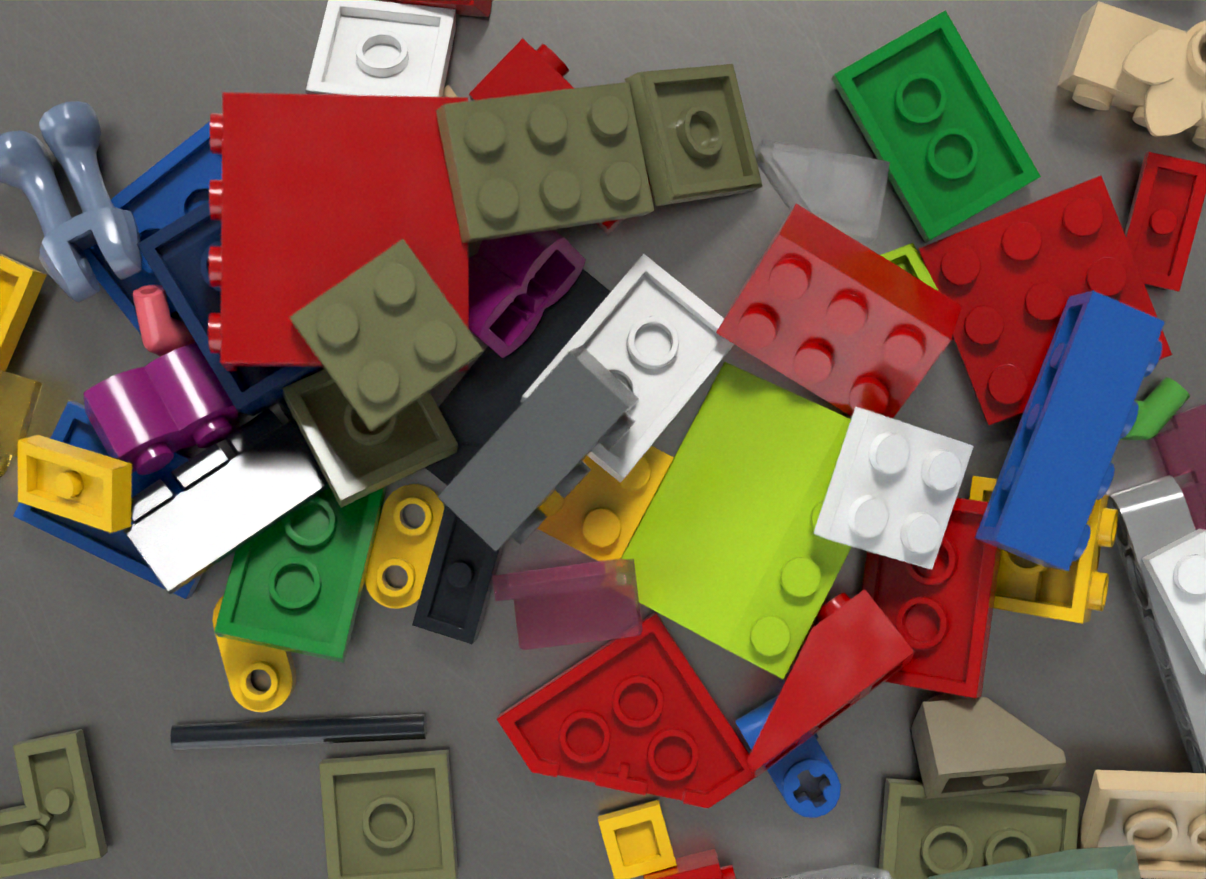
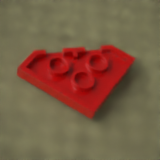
(632, 724)

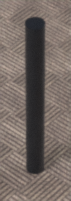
(298, 732)

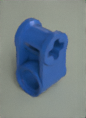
(785, 772)

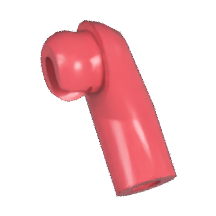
(157, 328)

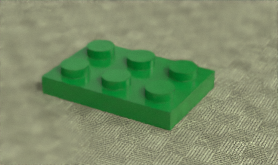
(936, 126)
(303, 578)

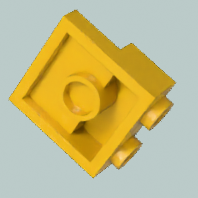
(1049, 591)

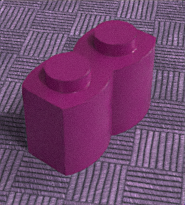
(515, 282)
(160, 409)

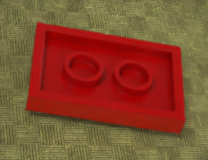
(944, 609)

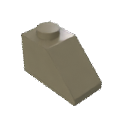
(980, 749)

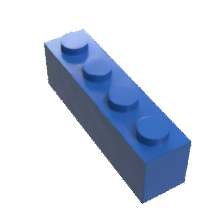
(1071, 430)

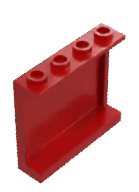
(314, 197)

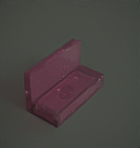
(573, 603)

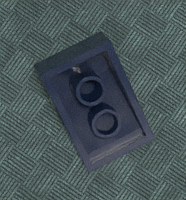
(181, 265)

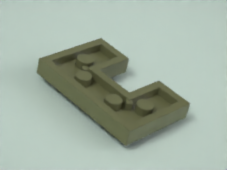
(60, 808)

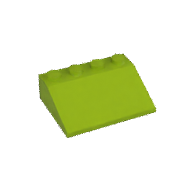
(736, 519)

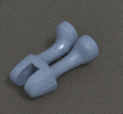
(74, 138)

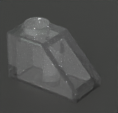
(829, 184)

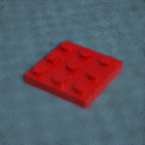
(1016, 282)

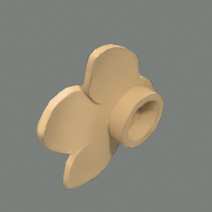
(1176, 78)

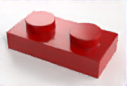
(1165, 217)

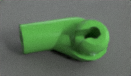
(1157, 409)

